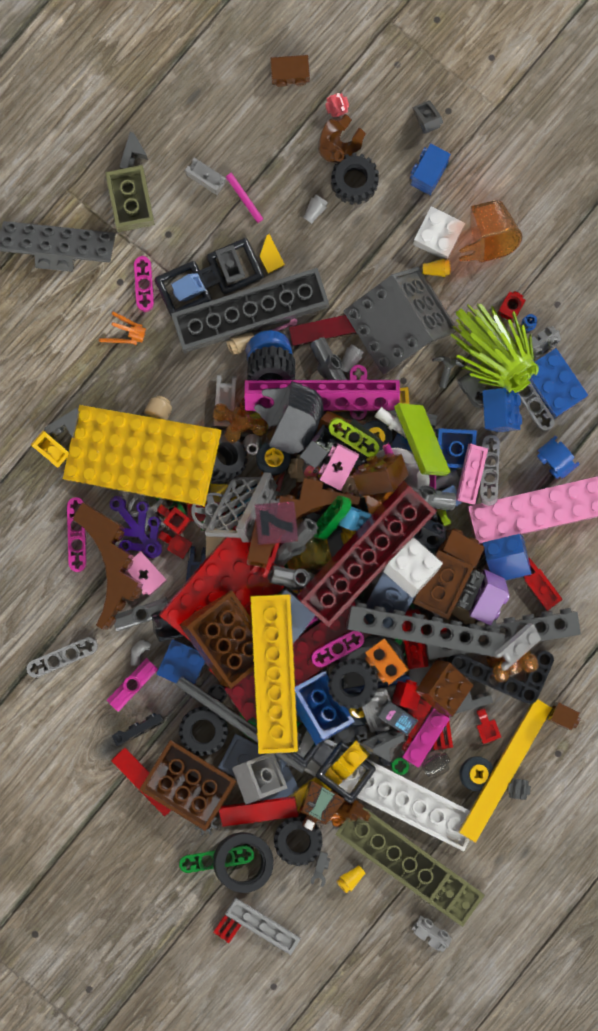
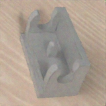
(205, 176)
(372, 708)

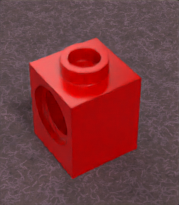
(505, 312)

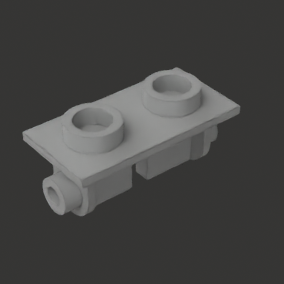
(549, 338)
(439, 938)

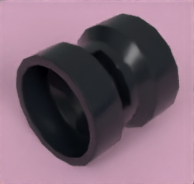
(218, 692)

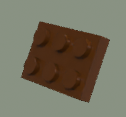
(445, 586)

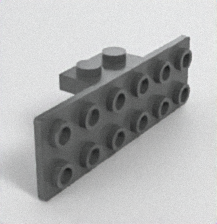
(56, 246)

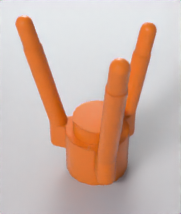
(136, 331)

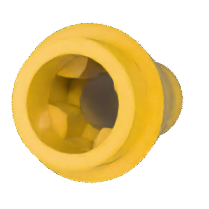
(437, 268)
(350, 879)

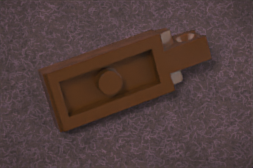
(352, 811)

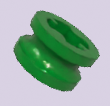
(404, 770)

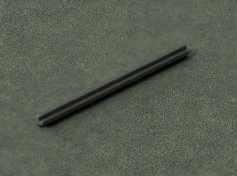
(227, 714)

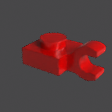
(177, 545)
(488, 728)

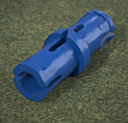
(530, 324)

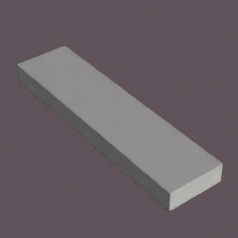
(262, 926)

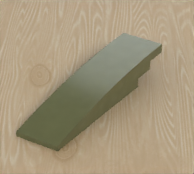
(412, 867)

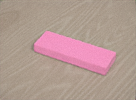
(471, 474)

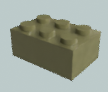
(130, 198)

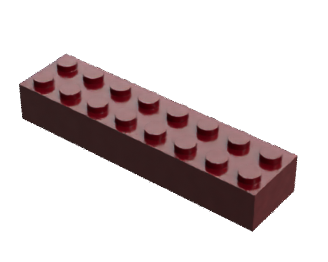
(366, 553)
(314, 637)

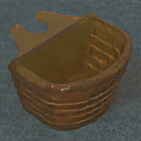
(492, 231)

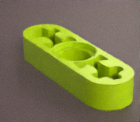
(362, 449)

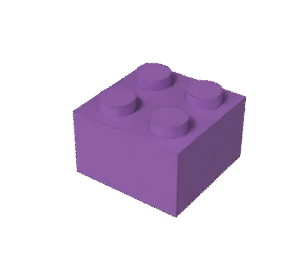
(490, 598)

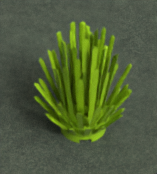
(502, 359)

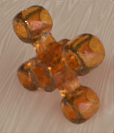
(239, 420)
(527, 661)

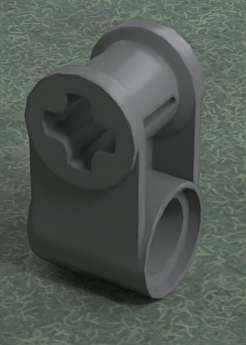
(472, 388)

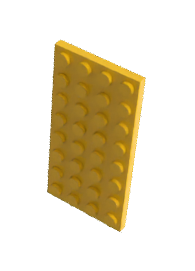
(142, 455)

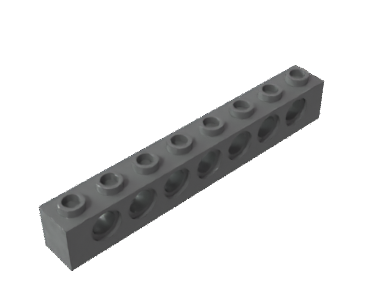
(355, 622)
(569, 627)

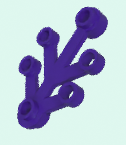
(138, 529)

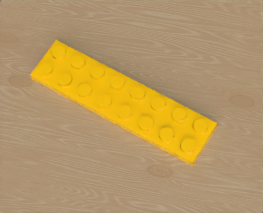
(274, 674)

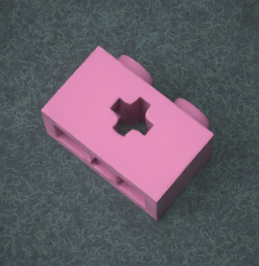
(339, 477)
(155, 579)

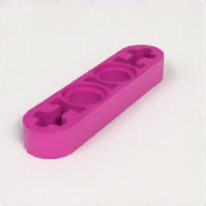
(72, 535)

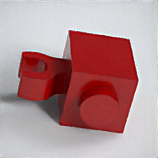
(174, 519)
(406, 695)

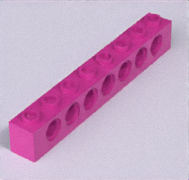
(335, 393)

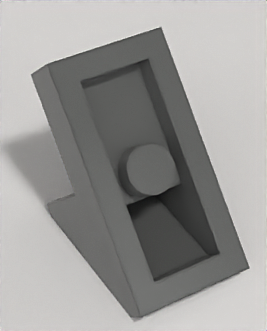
(427, 116)
(132, 148)
(230, 264)
(69, 421)
(480, 700)
(381, 743)

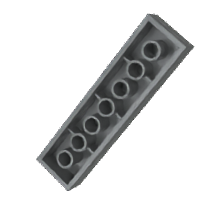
(250, 310)

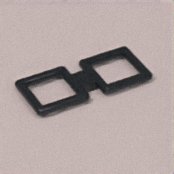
(210, 277)
(325, 757)

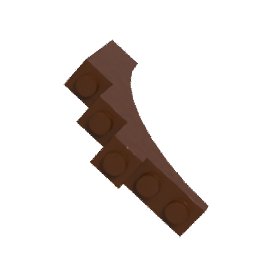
(311, 500)
(116, 560)

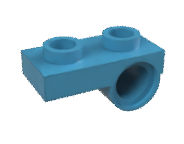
(354, 519)

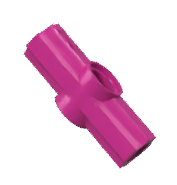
(123, 693)

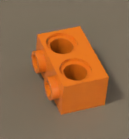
(390, 658)

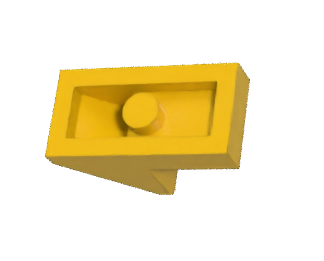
(50, 449)
(350, 760)

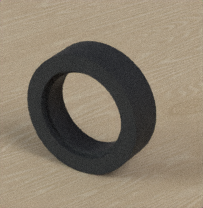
(266, 862)

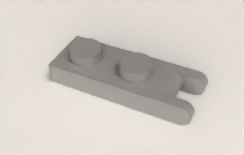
(226, 395)
(518, 645)

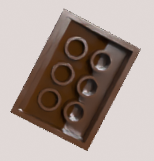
(223, 638)
(188, 785)

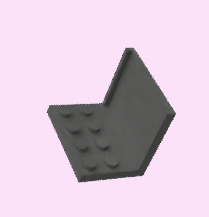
(399, 318)

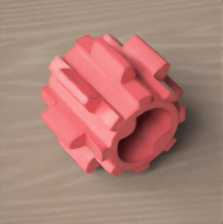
(337, 105)

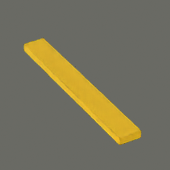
(504, 770)

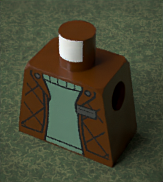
(319, 805)

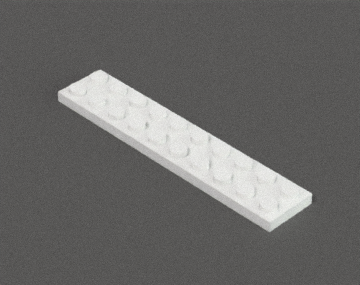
(402, 799)

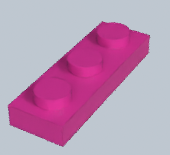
(425, 738)

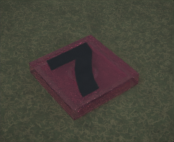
(276, 523)

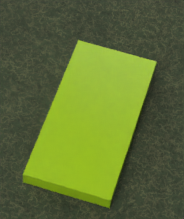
(422, 439)

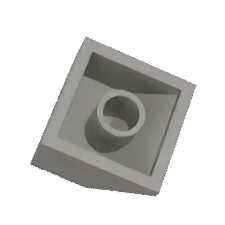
(259, 778)

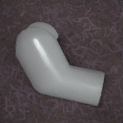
(137, 650)

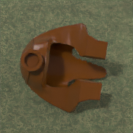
(331, 146)

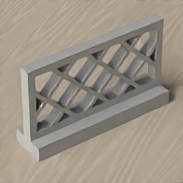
(260, 495)

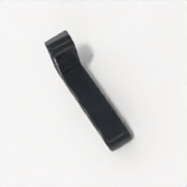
(519, 687)

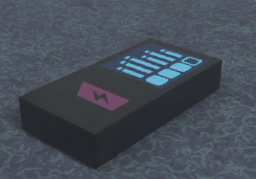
(397, 717)

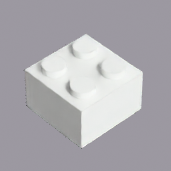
(438, 233)
(412, 567)

